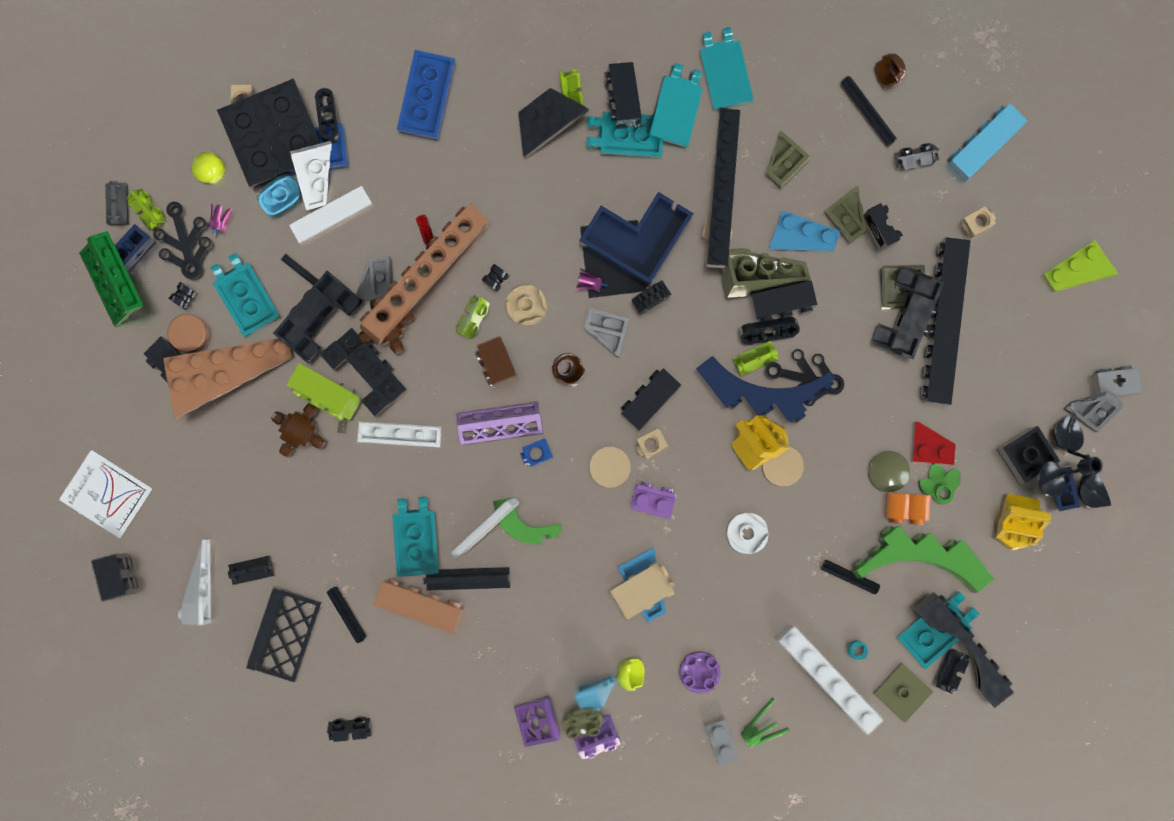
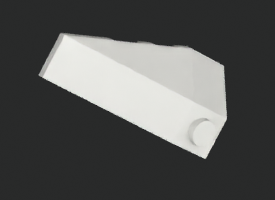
(197, 597)

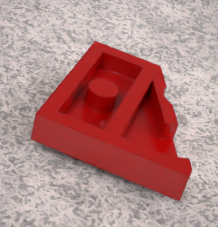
(931, 446)

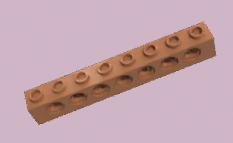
(380, 329)

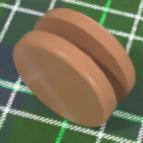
(187, 333)

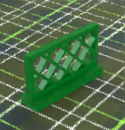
(112, 270)

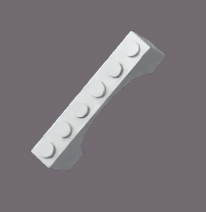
(830, 680)

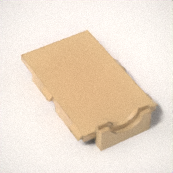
(643, 590)

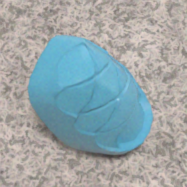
(279, 194)

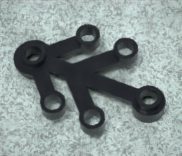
(184, 243)
(808, 375)

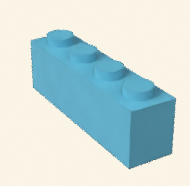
(987, 142)

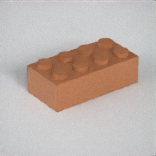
(419, 606)

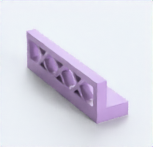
(498, 419)

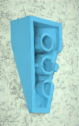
(595, 693)

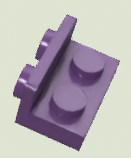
(652, 500)
(606, 740)

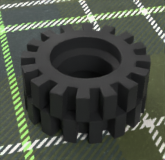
(651, 297)

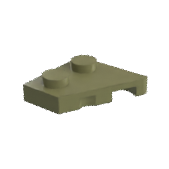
(785, 160)

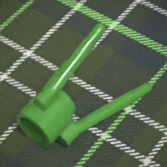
(753, 736)

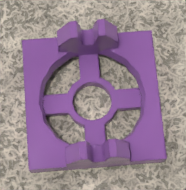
(521, 713)

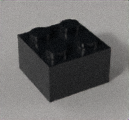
(1027, 454)
(114, 576)

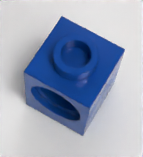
(543, 446)

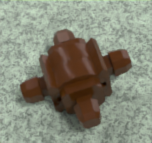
(392, 338)
(298, 430)

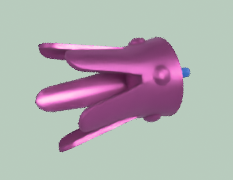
(215, 221)
(590, 281)

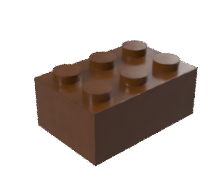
(497, 363)

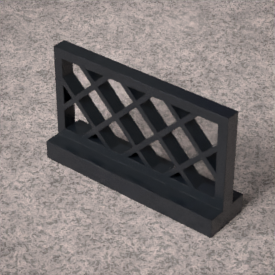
(468, 579)
(265, 630)

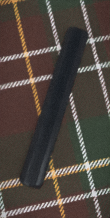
(868, 110)

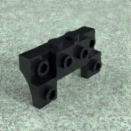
(312, 312)
(915, 313)
(367, 363)

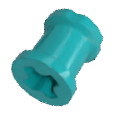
(851, 651)

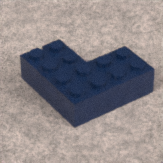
(637, 249)

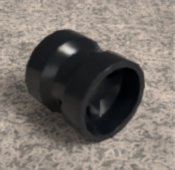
(495, 278)
(182, 295)

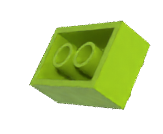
(323, 393)

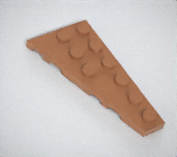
(212, 373)

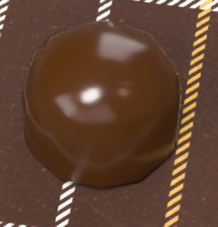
(890, 70)
(568, 369)

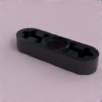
(321, 109)
(783, 323)

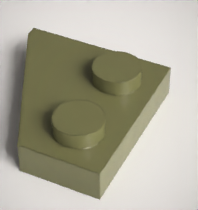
(848, 215)

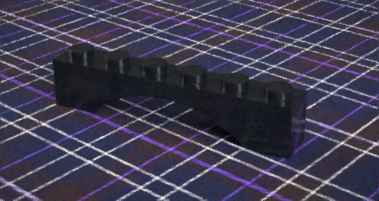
(989, 681)

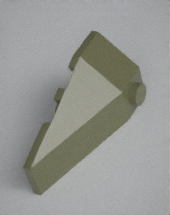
(756, 273)

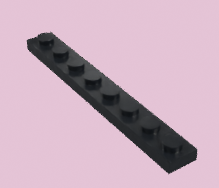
(723, 188)

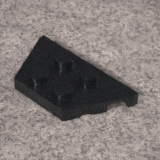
(546, 119)

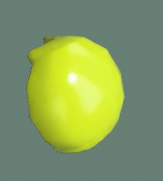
(208, 167)
(631, 674)

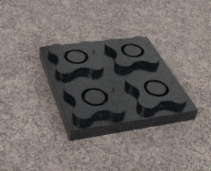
(267, 129)

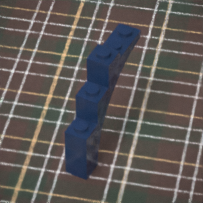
(789, 400)

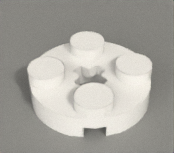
(759, 533)

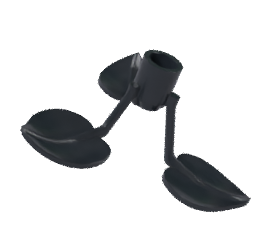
(1050, 479)

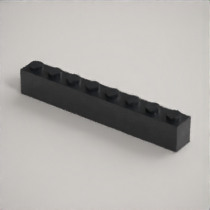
(946, 322)

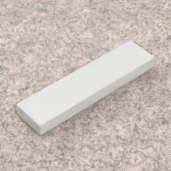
(330, 214)
(399, 434)
(485, 527)

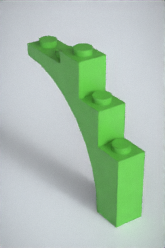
(957, 559)

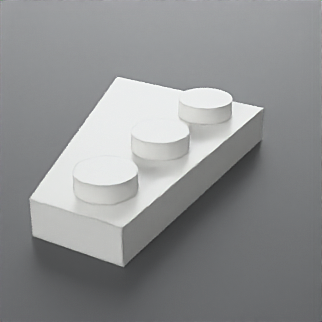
(312, 173)

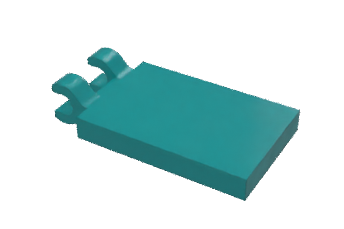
(725, 71)
(676, 107)
(624, 141)
(244, 296)
(415, 540)
(929, 643)

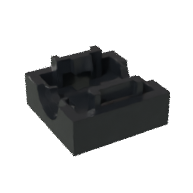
(883, 234)

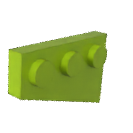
(1080, 268)

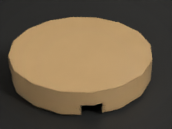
(526, 305)
(610, 467)
(785, 468)

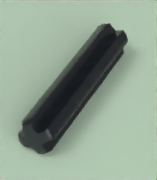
(849, 576)
(346, 615)

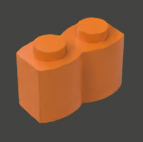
(908, 507)

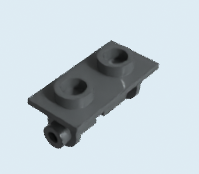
(116, 202)

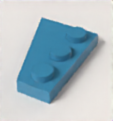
(802, 234)
(635, 567)

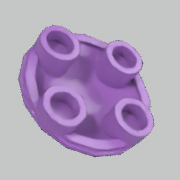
(700, 672)

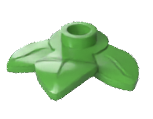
(939, 481)

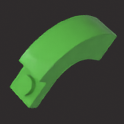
(523, 532)

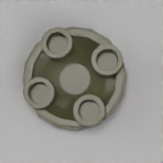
(889, 471)
(582, 723)

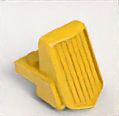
(759, 441)
(1021, 522)

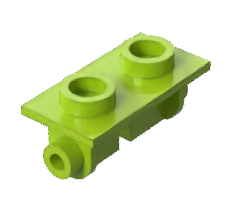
(570, 83)
(140, 201)
(469, 326)
(756, 358)

